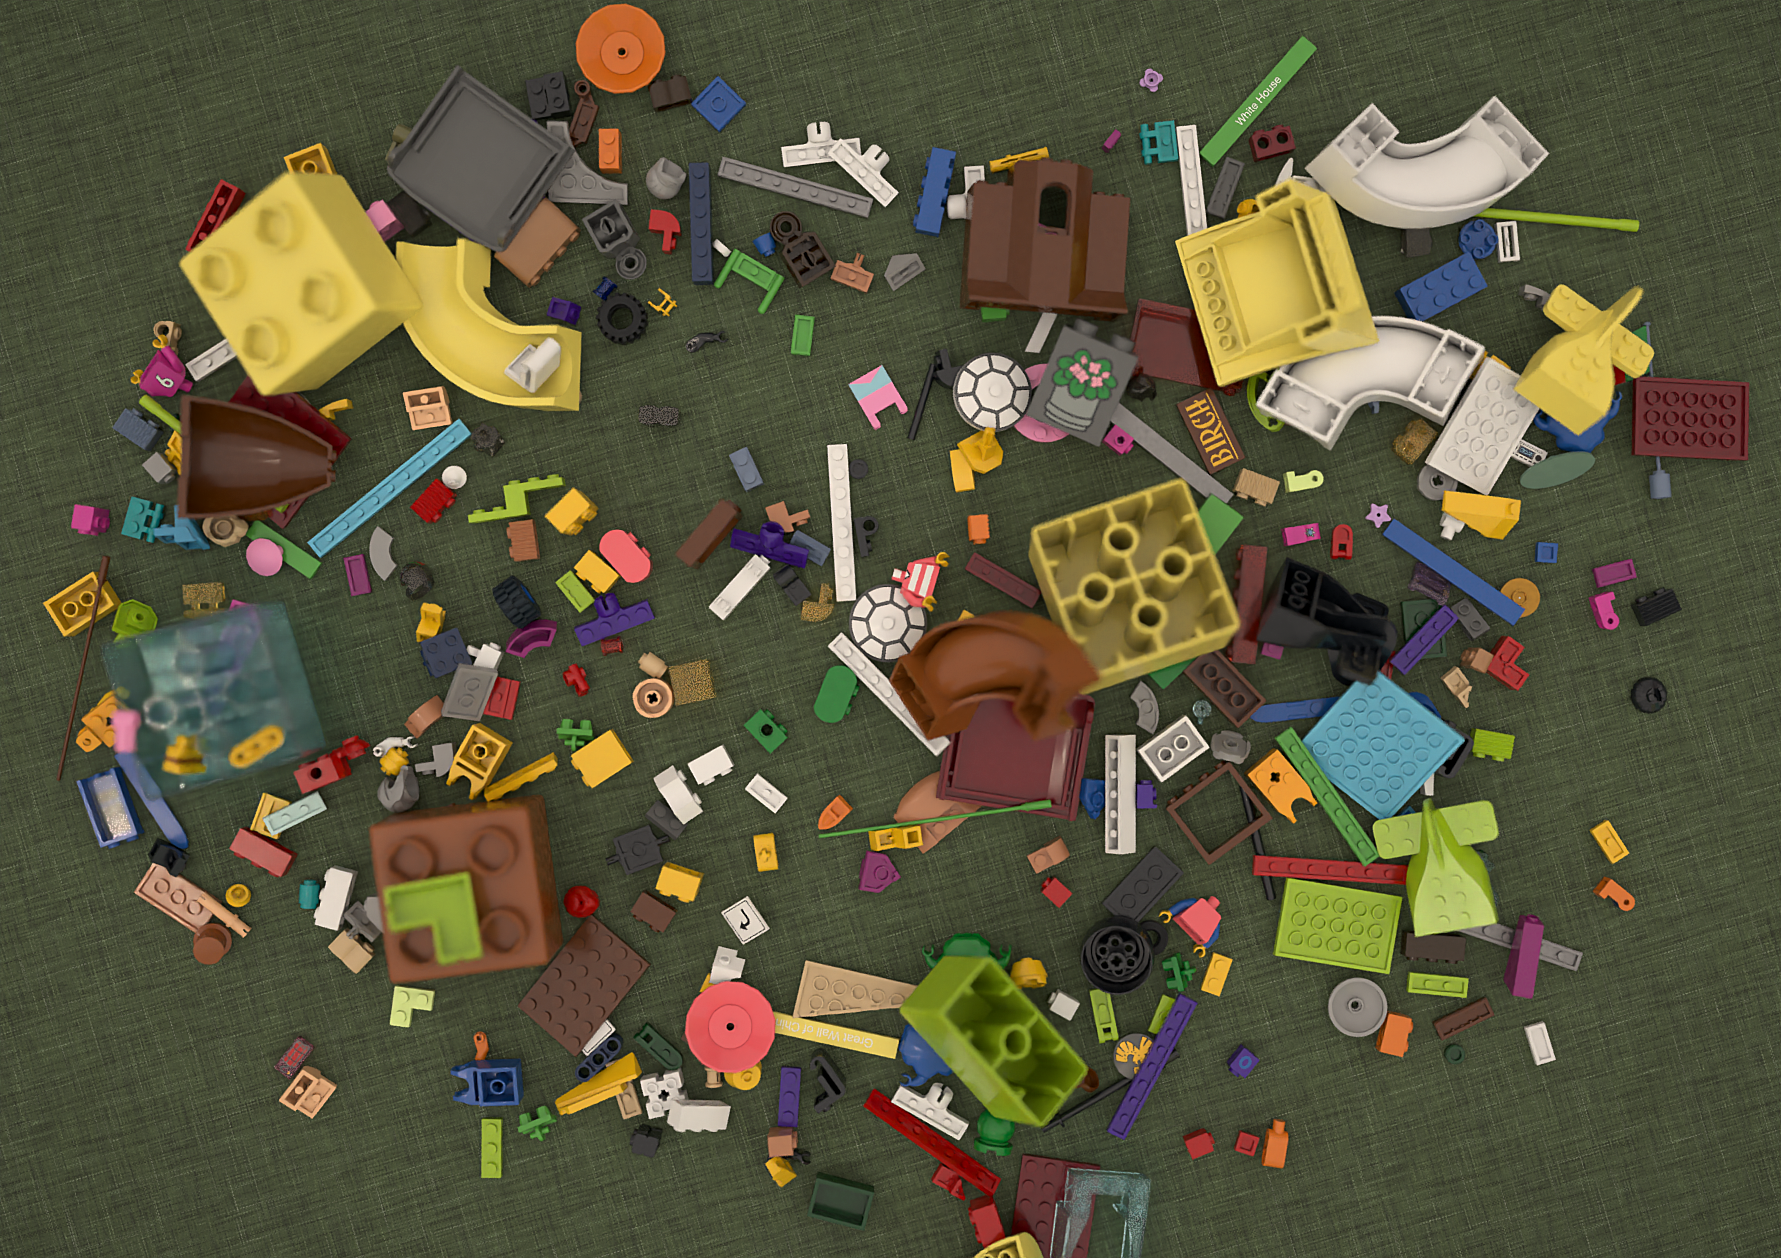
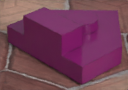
(876, 872)

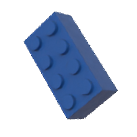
(1441, 288)

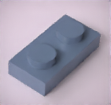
(817, 551)

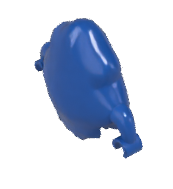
(1587, 440)
(921, 1056)

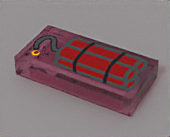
(294, 1057)

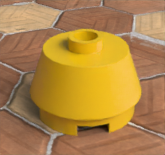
(1028, 973)
(745, 1079)

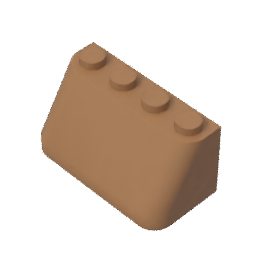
(539, 243)

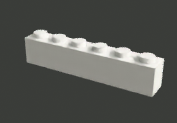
(1120, 794)

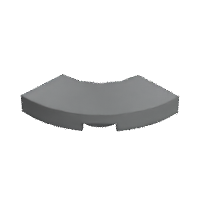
(381, 553)
(1147, 707)

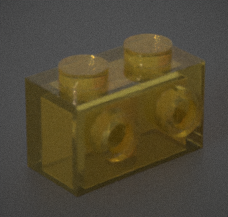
(1413, 441)

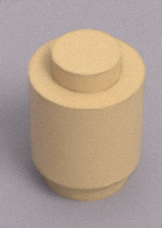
(652, 665)

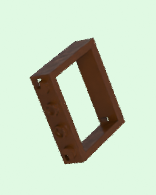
(709, 534)
(1236, 838)

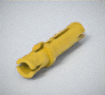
(1008, 161)

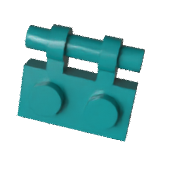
(1165, 140)
(137, 518)

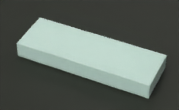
(294, 813)

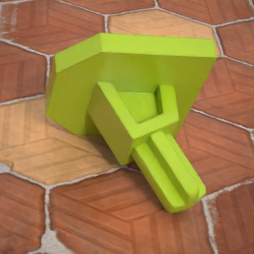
(133, 619)

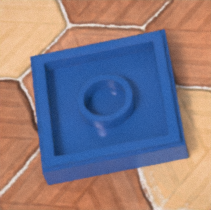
(718, 104)

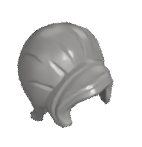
(665, 179)

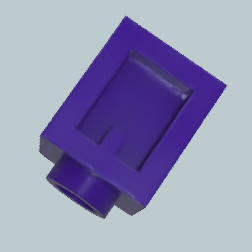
(564, 310)

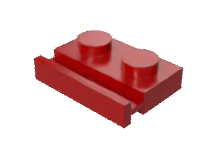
(503, 698)

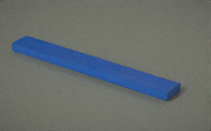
(1453, 572)

